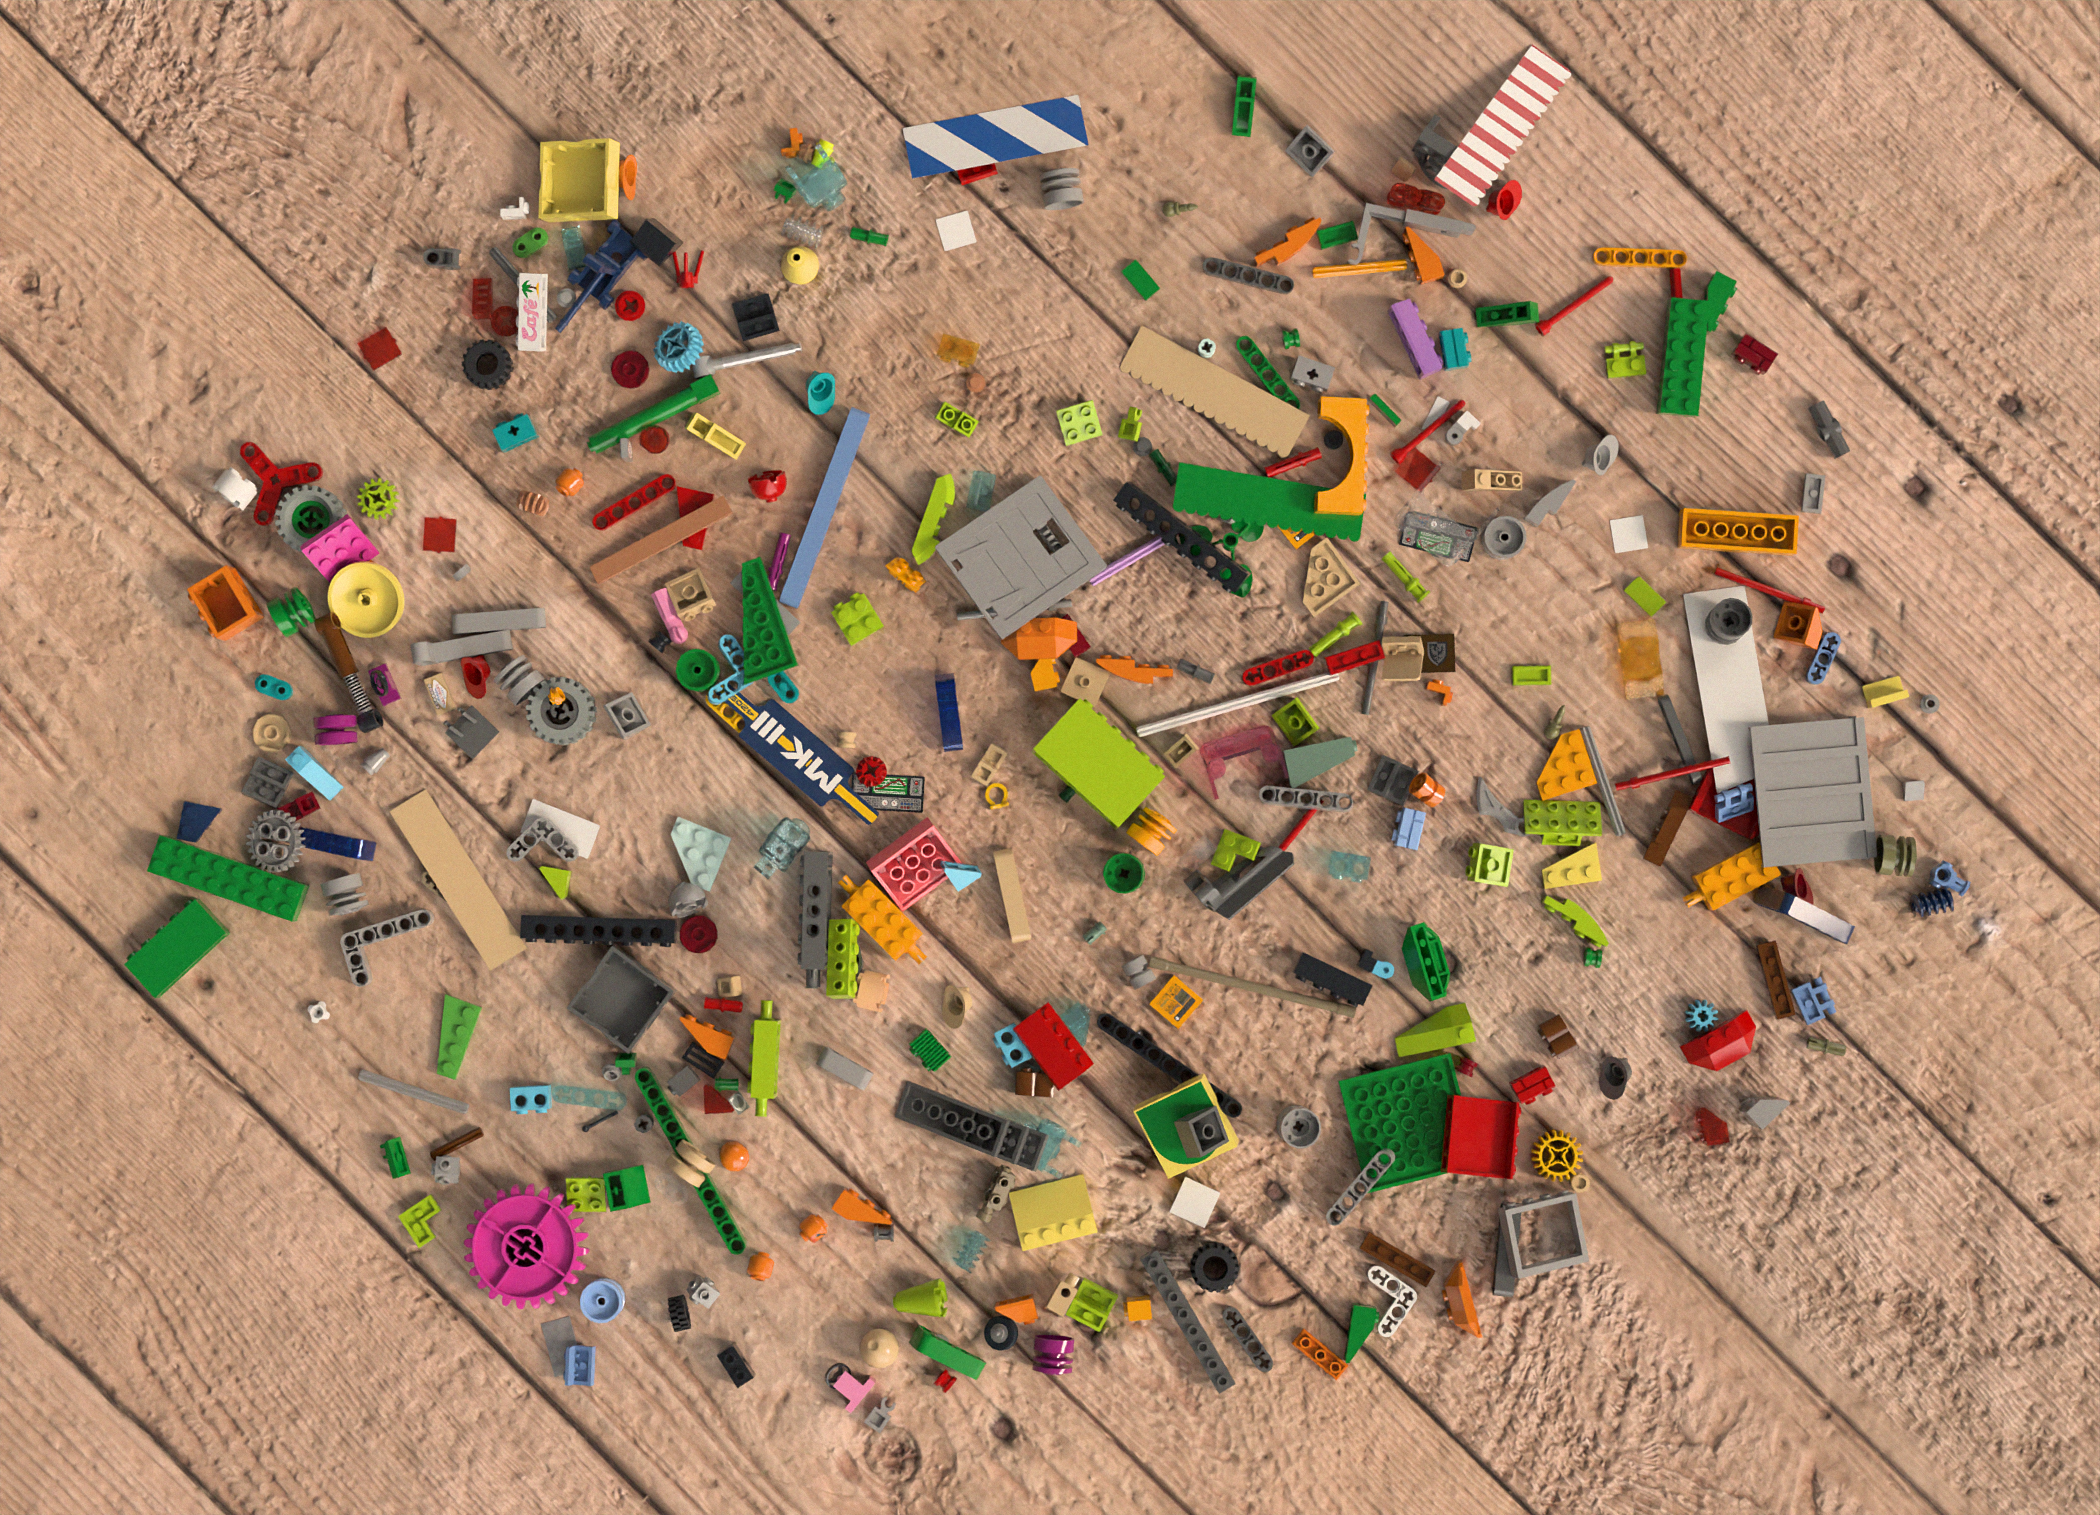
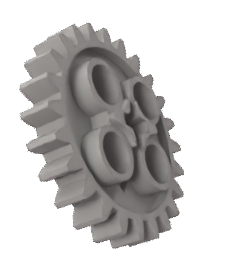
(278, 823)

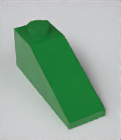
(1508, 314)
(1360, 1326)

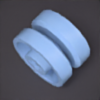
(593, 1307)

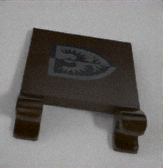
(1438, 652)

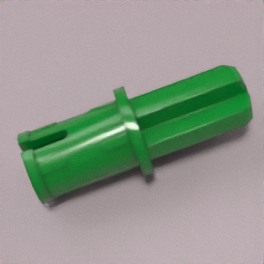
(869, 236)

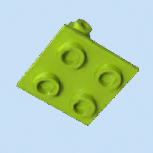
(1079, 422)
(586, 1194)

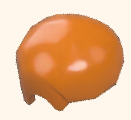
(734, 1156)

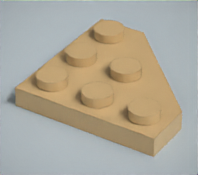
(1326, 578)

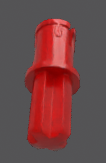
(723, 1005)

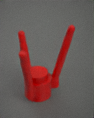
(686, 278)

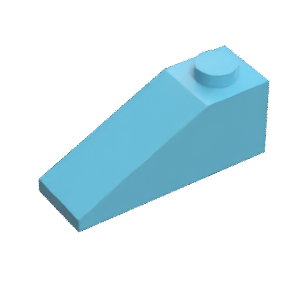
(314, 772)

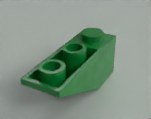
(1717, 292)

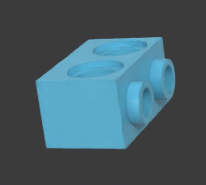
(1015, 1043)
(530, 1094)

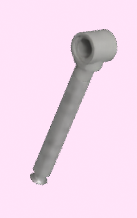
(707, 365)

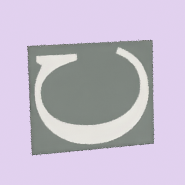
(738, 1103)

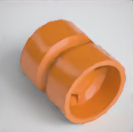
(1427, 789)

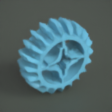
(678, 347)

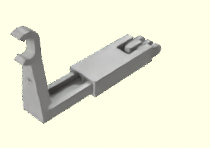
(1410, 218)

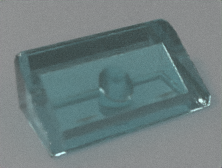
(981, 491)

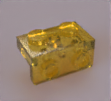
(958, 350)

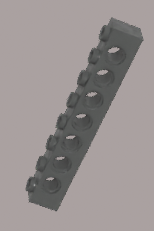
(1187, 1320)

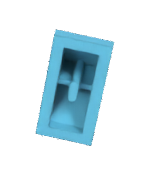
(960, 874)

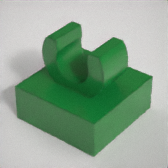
(785, 188)
(626, 1061)

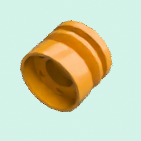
(1151, 831)

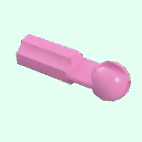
(674, 625)

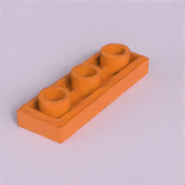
(1311, 1346)

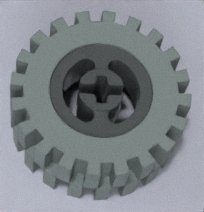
(580, 718)

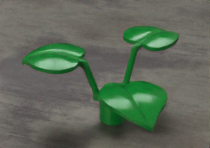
(1248, 533)

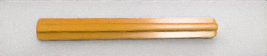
(1361, 268)

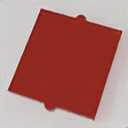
(379, 348)
(1416, 468)
(439, 534)

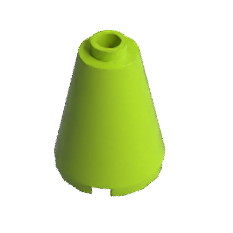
(923, 1299)

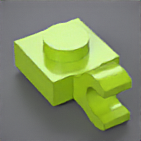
(1130, 427)

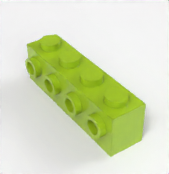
(842, 959)

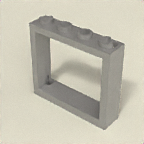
(1505, 1213)

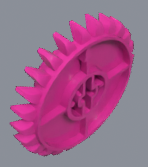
(501, 1230)

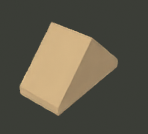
(1181, 751)

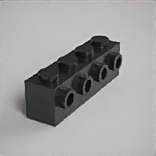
(1331, 978)

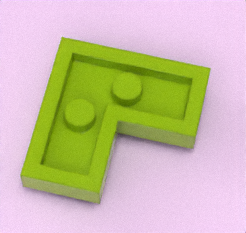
(1230, 846)
(415, 1220)

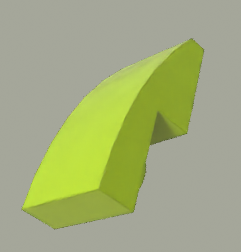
(956, 419)

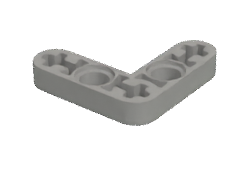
(538, 836)

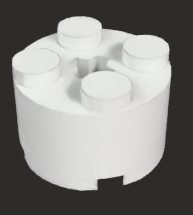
(235, 489)

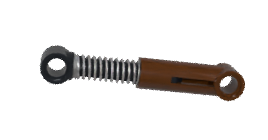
(330, 628)

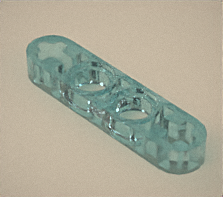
(589, 1100)

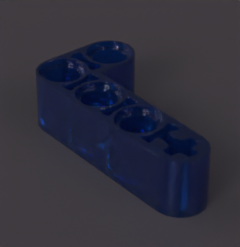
(948, 712)
(338, 844)

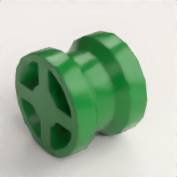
(1290, 338)
(1592, 957)

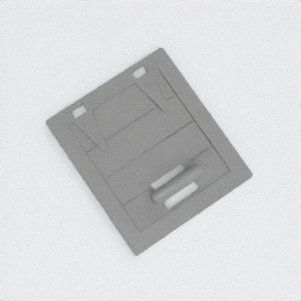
(1009, 565)

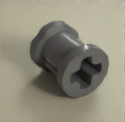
(645, 1117)
(883, 1232)

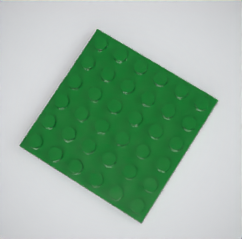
(1401, 1112)

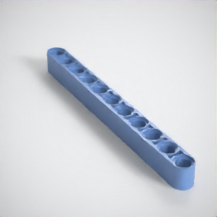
(824, 507)

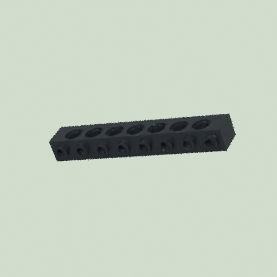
(1238, 573)
(530, 922)

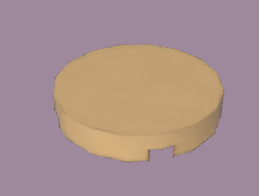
(271, 733)

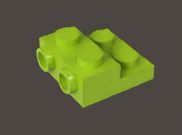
(857, 618)
(1489, 864)

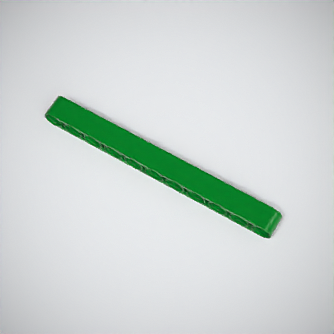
(681, 1133)

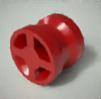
(945, 1380)

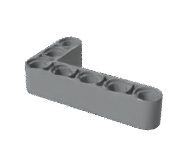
(432, 653)
(378, 935)

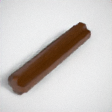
(457, 1143)

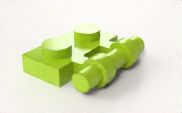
(1625, 366)

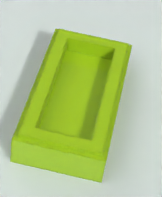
(1531, 675)

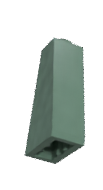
(1311, 760)

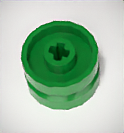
(709, 670)

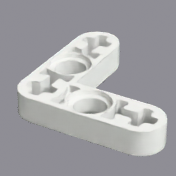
(1397, 1294)

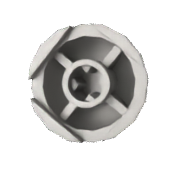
(686, 899)

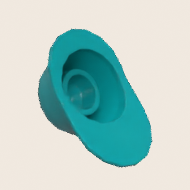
(820, 392)

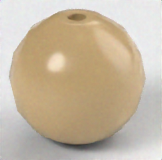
(879, 1348)

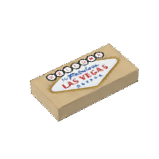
(439, 694)

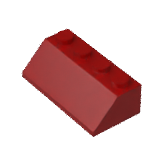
(1053, 1046)

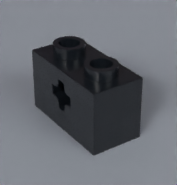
(736, 1365)

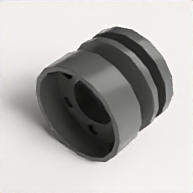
(1738, 620)

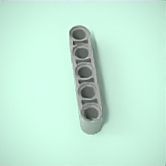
(498, 621)
(1298, 793)
(1352, 1191)

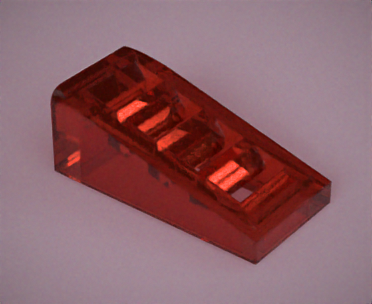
(482, 311)

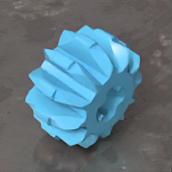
(1696, 1020)

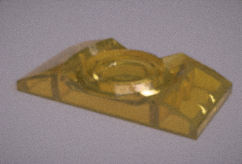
(1640, 659)

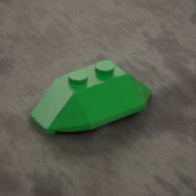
(1426, 961)

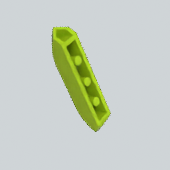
(942, 494)

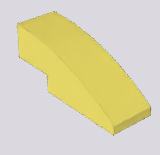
(715, 435)

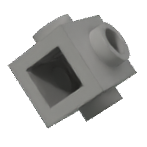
(446, 1170)
(702, 1291)

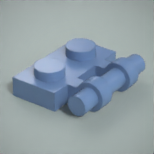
(1736, 806)
(1808, 1003)

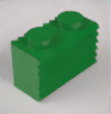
(930, 1050)

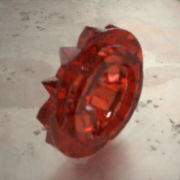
(496, 321)

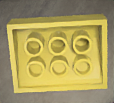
(1052, 1212)

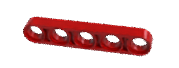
(624, 503)

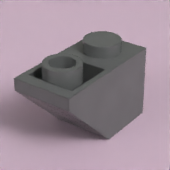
(683, 1081)

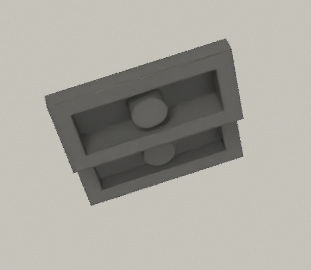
(1392, 780)
(267, 783)

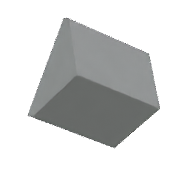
(1310, 151)
(627, 716)

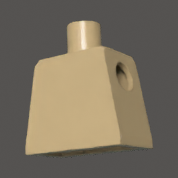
(1057, 1303)

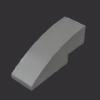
(1549, 503)

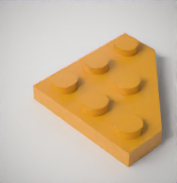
(1566, 767)

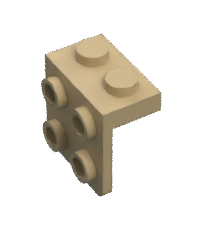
(1402, 658)

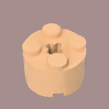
(872, 990)

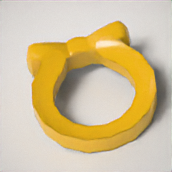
(993, 805)

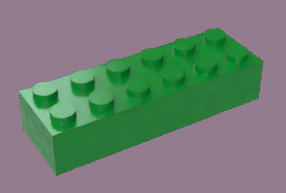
(1683, 357)

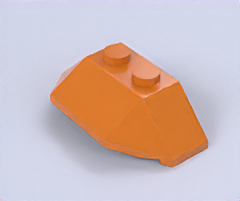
(1042, 638)
(1460, 1301)

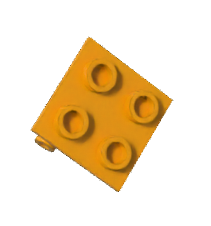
(900, 568)

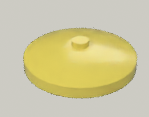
(366, 599)

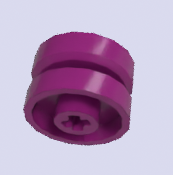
(335, 729)

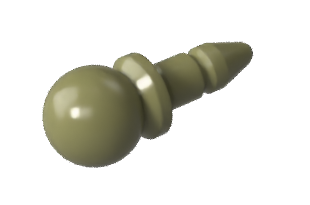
(1171, 209)
(1552, 730)

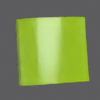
(1092, 1304)

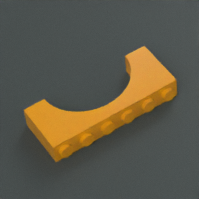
(1350, 418)

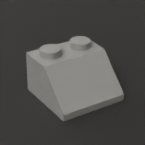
(1762, 1110)

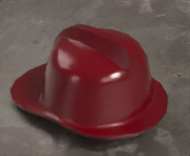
(1797, 886)

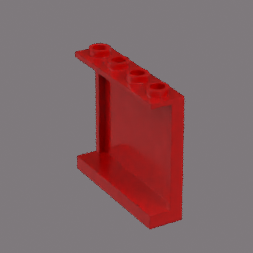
(1704, 805)
(1480, 1137)

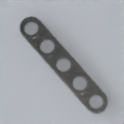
(1238, 276)
(1678, 736)

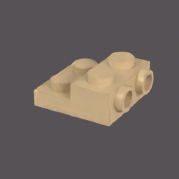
(690, 595)

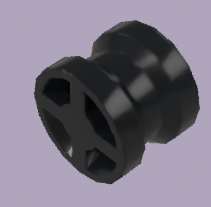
(659, 641)

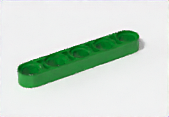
(1265, 365)

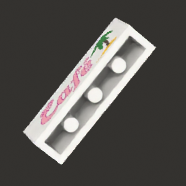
(532, 312)

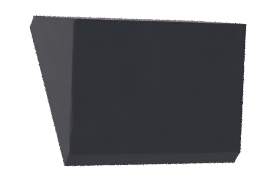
(655, 241)

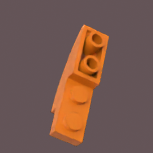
(1295, 241)
(1125, 669)

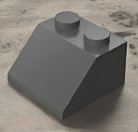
(1201, 1132)

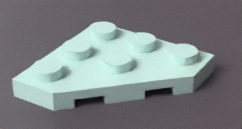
(700, 851)

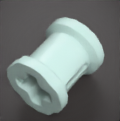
(1203, 353)

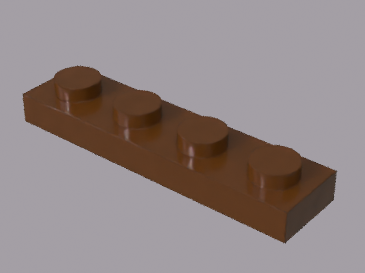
(1775, 980)
(1397, 1259)

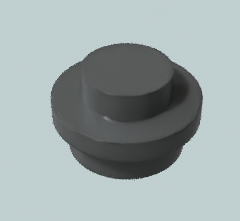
(1142, 447)

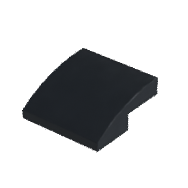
(755, 317)

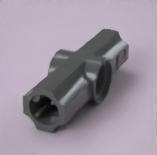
(1829, 429)

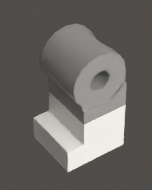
(1456, 432)

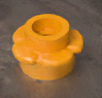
(556, 696)

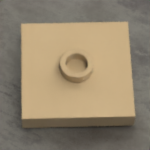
(1085, 681)

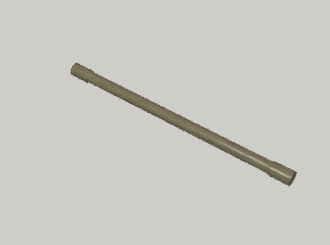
(1339, 1008)

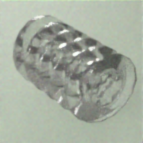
(802, 231)

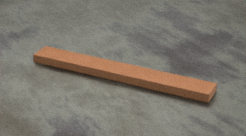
(661, 539)

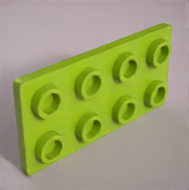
(1562, 820)

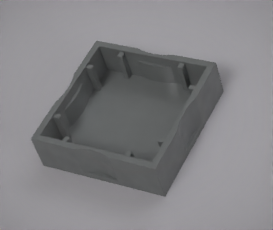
(621, 999)

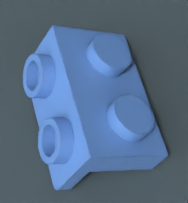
(579, 1365)

